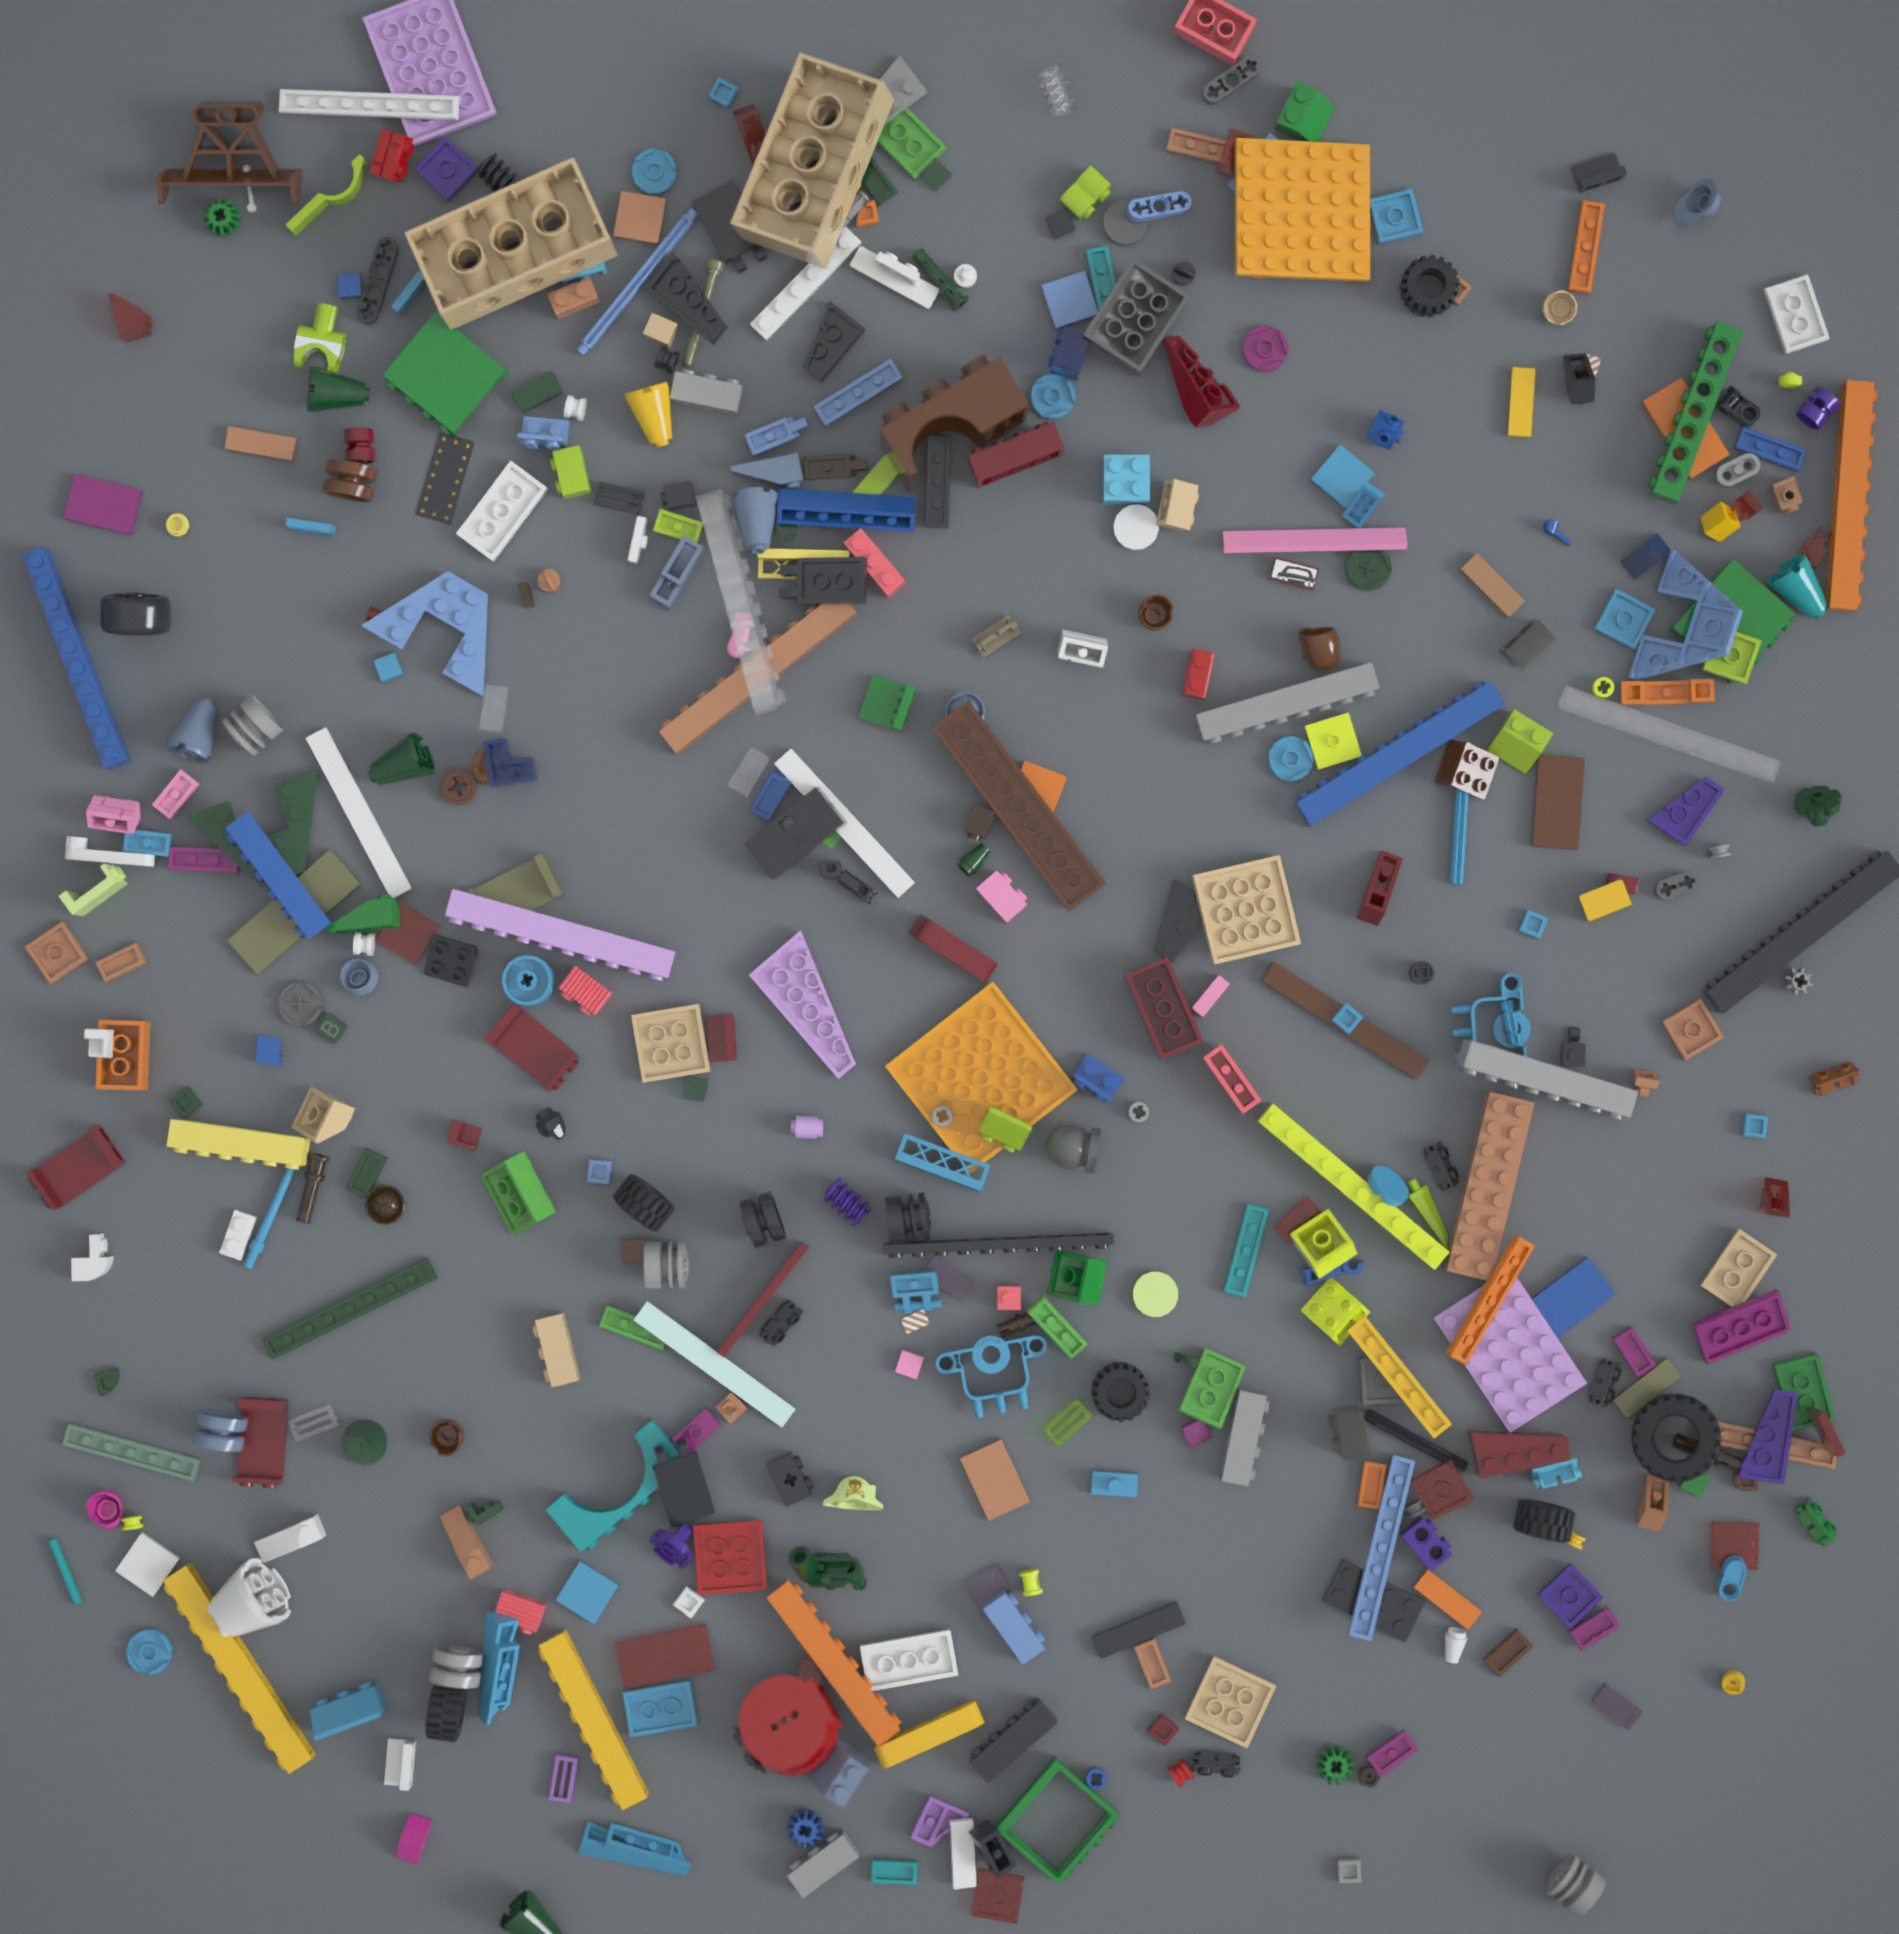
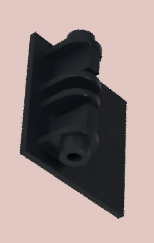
(450, 960)

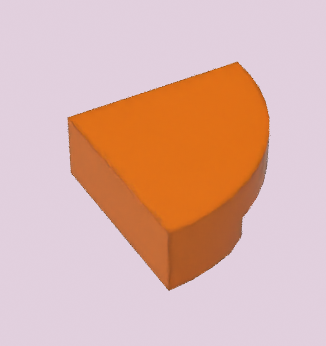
(867, 215)

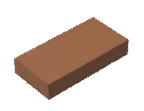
(121, 962)
(1152, 1663)

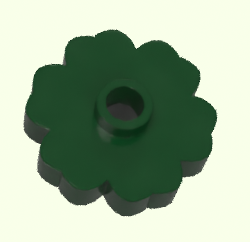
(1818, 804)

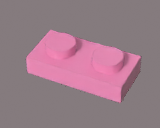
(176, 794)

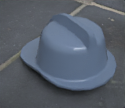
(1697, 203)

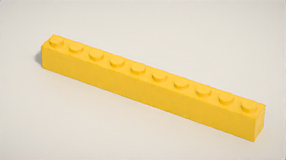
(240, 1670)

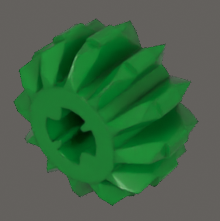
(226, 208)
(1326, 1767)

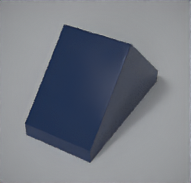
(1646, 556)

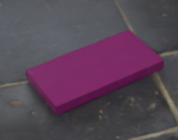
(1741, 1326)

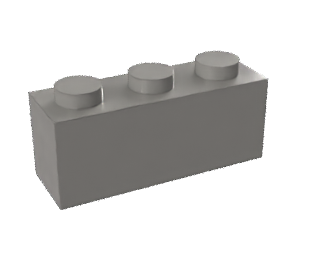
(706, 392)
(822, 1863)

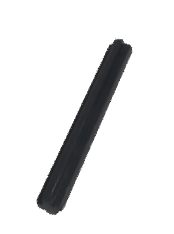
(1414, 1439)

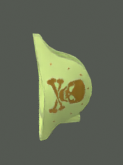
(854, 1494)

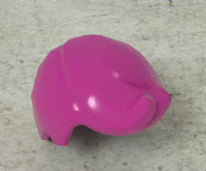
(105, 1508)

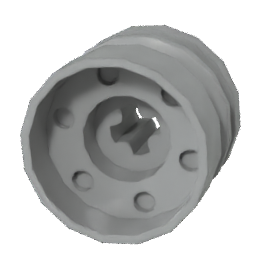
(252, 725)
(665, 1264)
(1575, 1885)

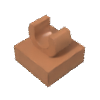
(1644, 1081)
(731, 1407)

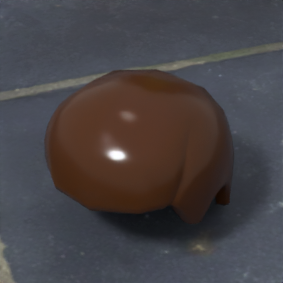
(1155, 612)
(446, 1437)

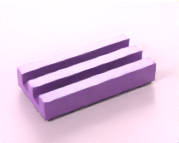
(566, 1758)

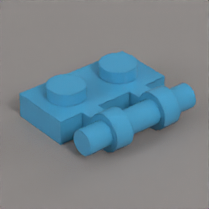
(915, 1284)

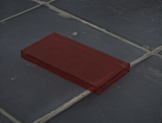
(665, 1656)

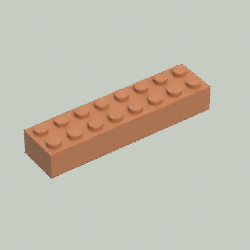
(1488, 1185)

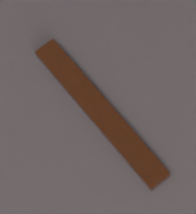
(1326, 1007)

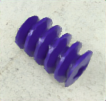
(846, 1202)

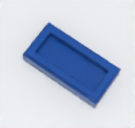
(770, 795)

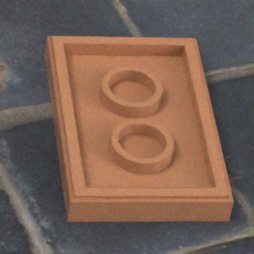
(995, 1479)

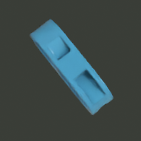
(1732, 1573)

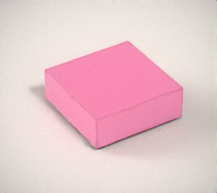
(909, 1364)

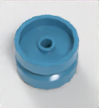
(515, 980)

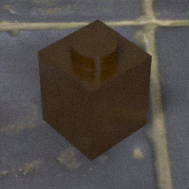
(979, 823)

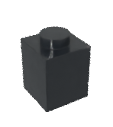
(678, 495)

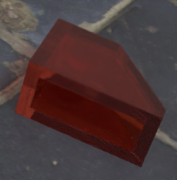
(130, 319)

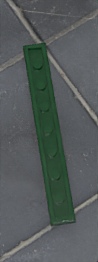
(350, 1308)

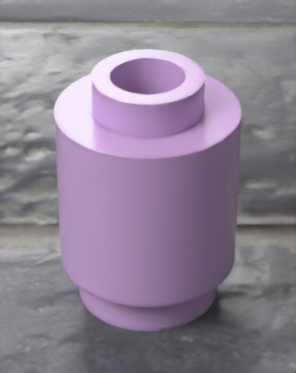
(807, 1127)

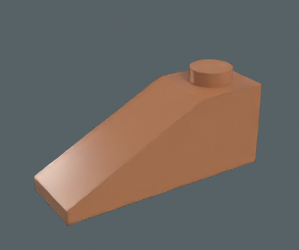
(466, 1542)

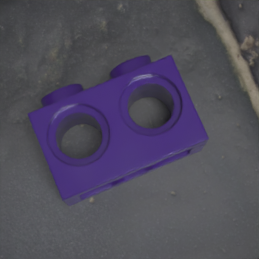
(1423, 1545)

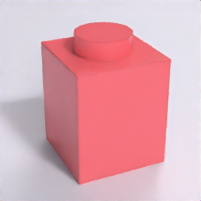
(1008, 1297)

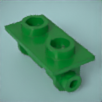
(1811, 1514)

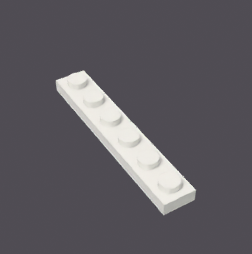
(802, 287)

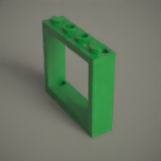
(1080, 1852)

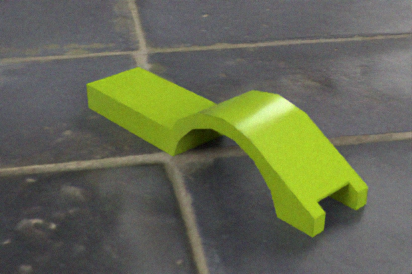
(321, 201)

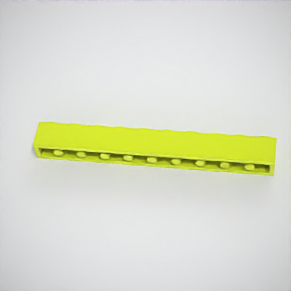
(1352, 1186)

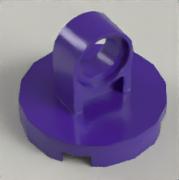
(671, 1546)

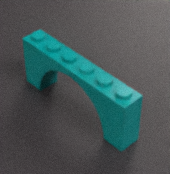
(587, 1524)

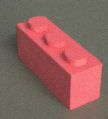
(878, 566)
(1231, 1079)

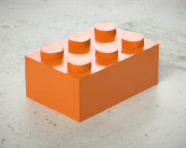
(130, 1059)

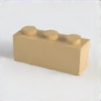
(556, 1350)

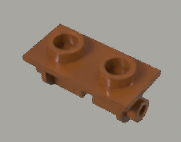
(1845, 1074)

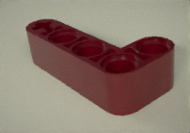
(952, 948)

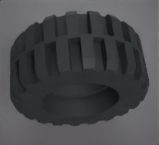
(1669, 1469)

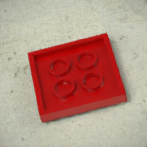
(730, 1557)

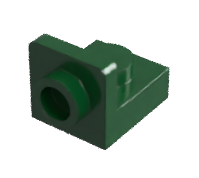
(488, 1511)

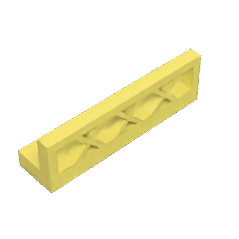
(792, 555)

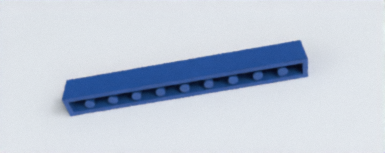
(76, 658)
(1400, 753)

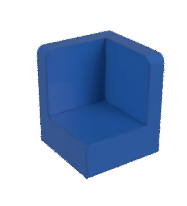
(268, 1050)

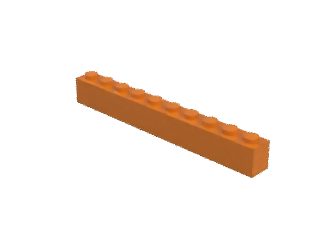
(1849, 496)

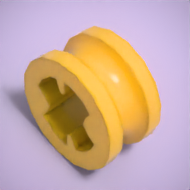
(1576, 1540)

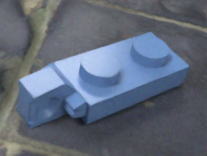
(775, 434)

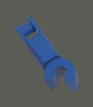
(1308, 1276)

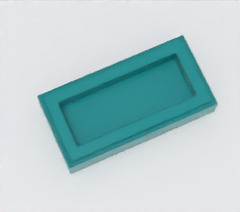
(894, 1871)

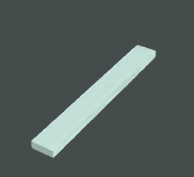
(714, 1364)

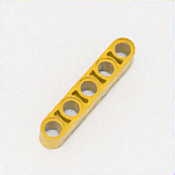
(929, 1734)

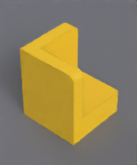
(1720, 522)

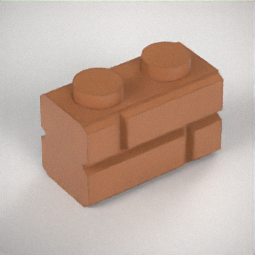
(573, 298)

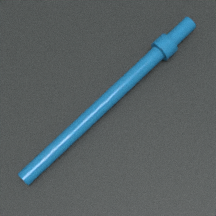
(258, 1244)

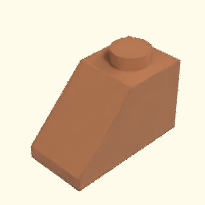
(1653, 1504)

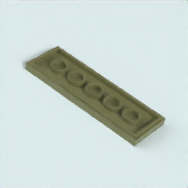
(270, 931)

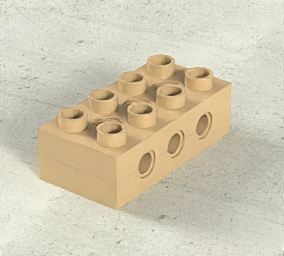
(797, 138)
(508, 216)

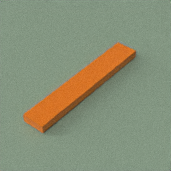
(1490, 1299)

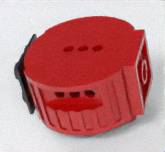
(787, 1726)

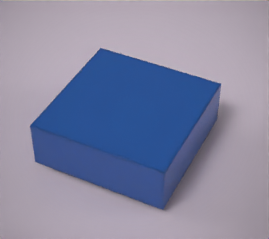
(349, 285)

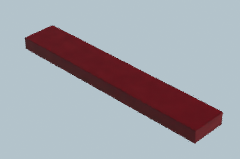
(762, 1299)

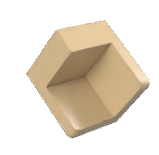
(660, 330)

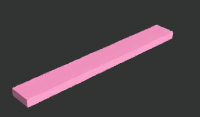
(1314, 540)

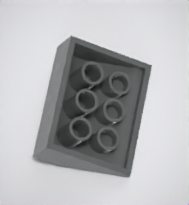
(1136, 317)

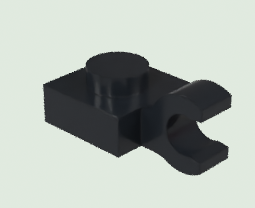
(1573, 1052)

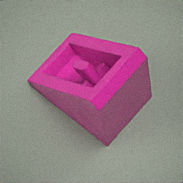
(413, 1838)

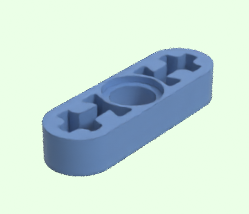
(1165, 199)

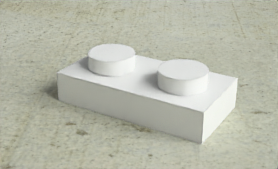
(238, 1235)

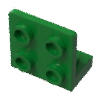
(887, 703)

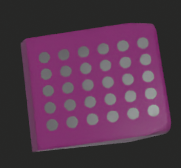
(1195, 1433)

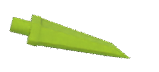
(1425, 1205)

